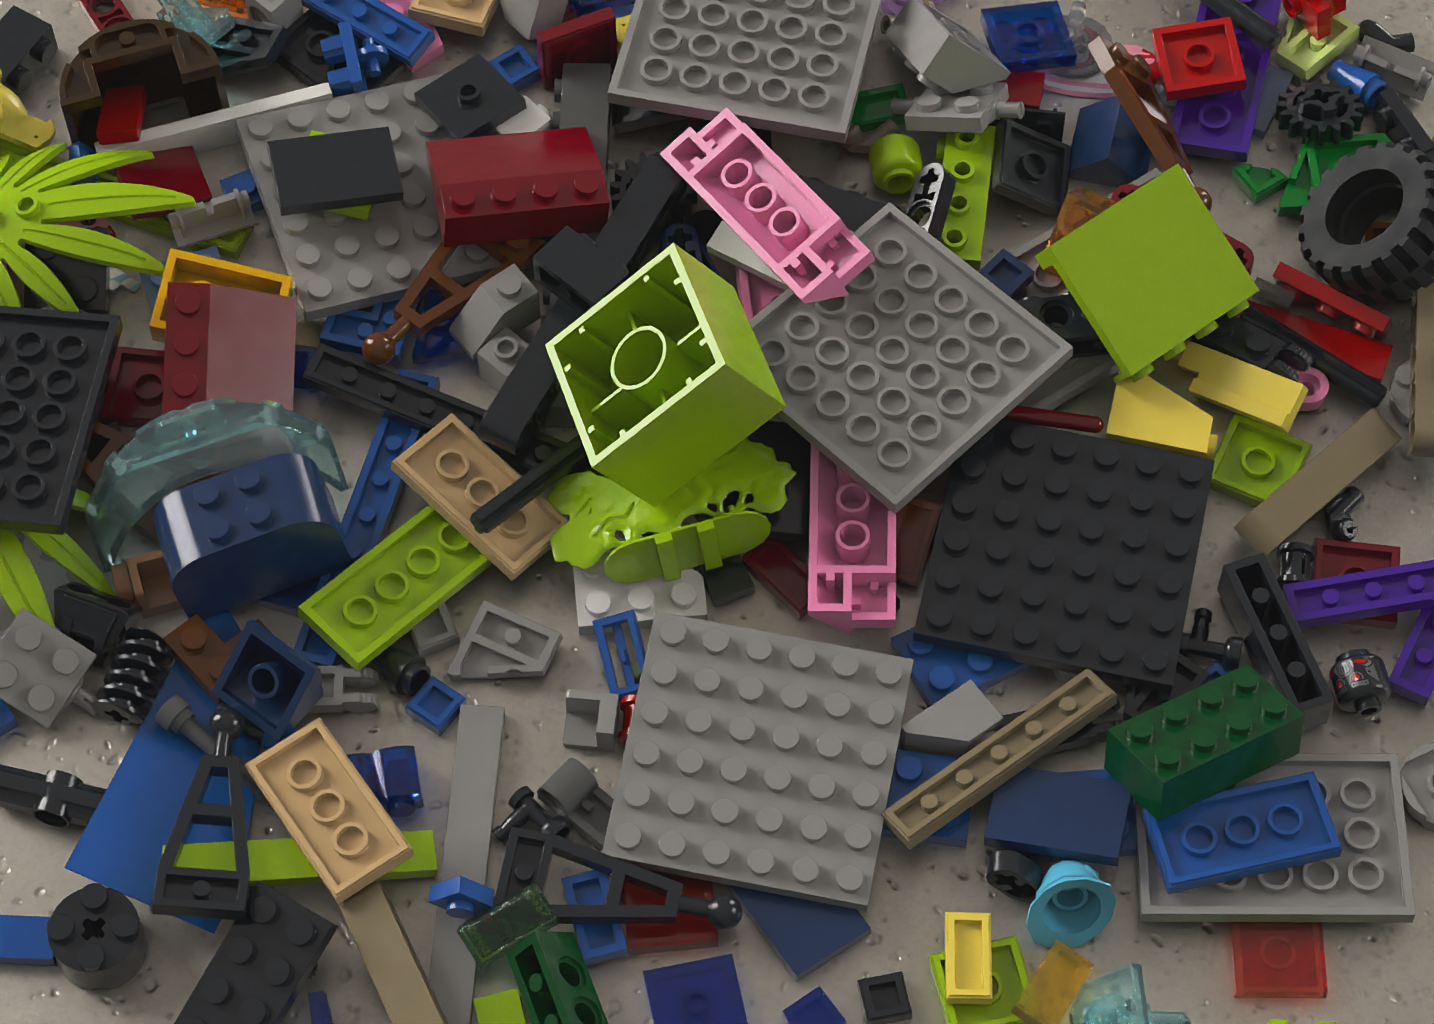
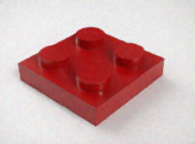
(1198, 59)

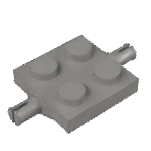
(957, 112)
(42, 669)

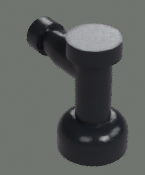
(1197, 643)
(527, 809)

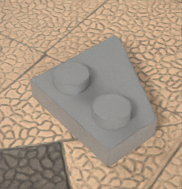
(503, 646)

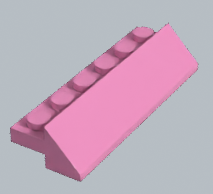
(769, 207)
(849, 551)

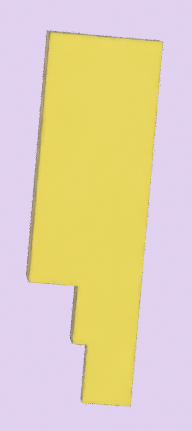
(1242, 386)

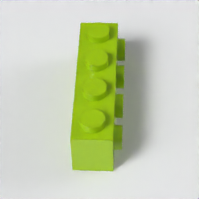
(970, 161)

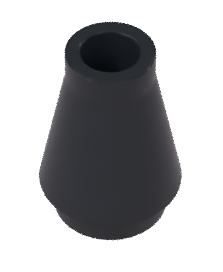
(402, 670)

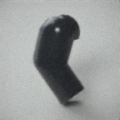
(1376, 31)
(1338, 515)

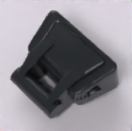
(95, 617)

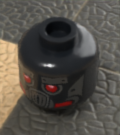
(1360, 682)

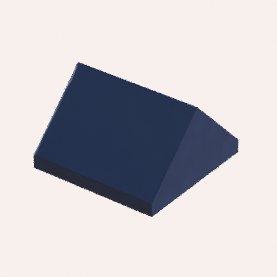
(1107, 146)
(268, 682)

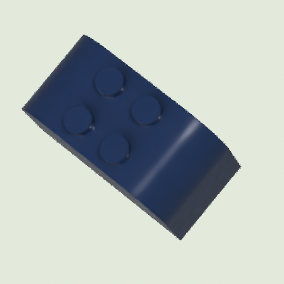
(249, 534)

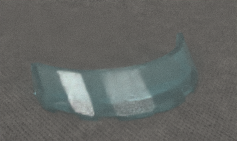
(191, 445)

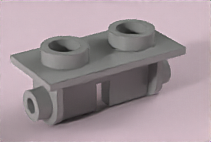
(1399, 68)
(212, 219)

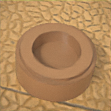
(123, 582)

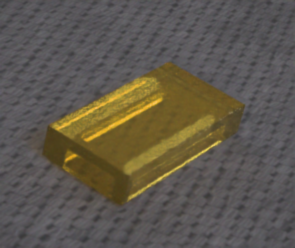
(1052, 986)

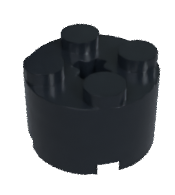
(74, 934)

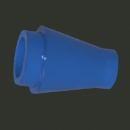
(1360, 80)

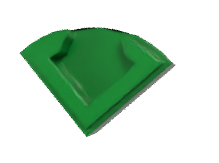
(1258, 182)

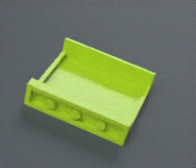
(1151, 273)

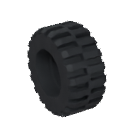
(1350, 202)

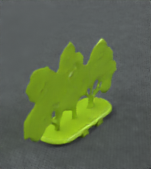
(602, 507)

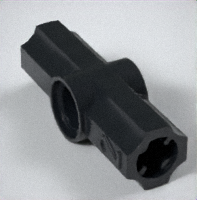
(51, 798)

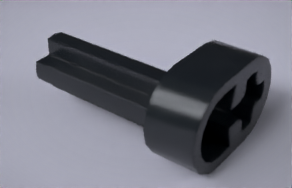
(1015, 874)

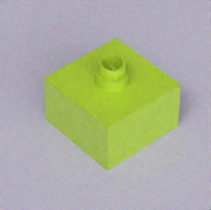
(664, 376)

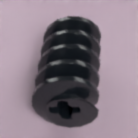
(132, 677)

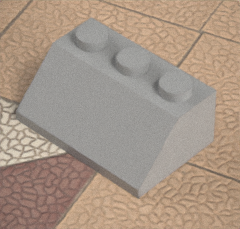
(942, 50)

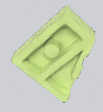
(1305, 55)

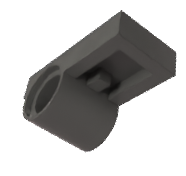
(578, 798)

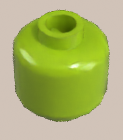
(895, 163)

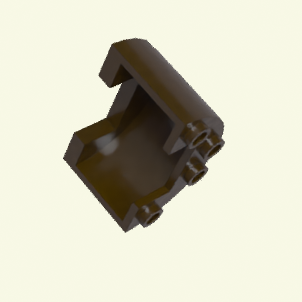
(140, 52)

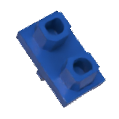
(345, 48)

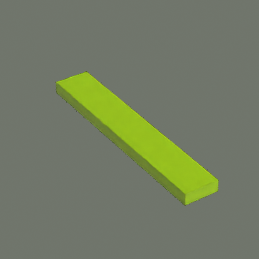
(284, 864)

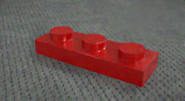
(1332, 302)

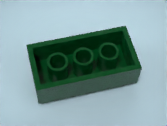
(1203, 741)

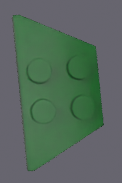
(1313, 162)

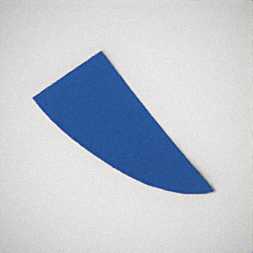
(149, 789)

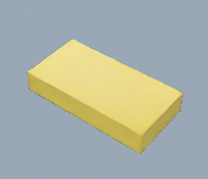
(968, 958)

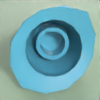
(1070, 905)

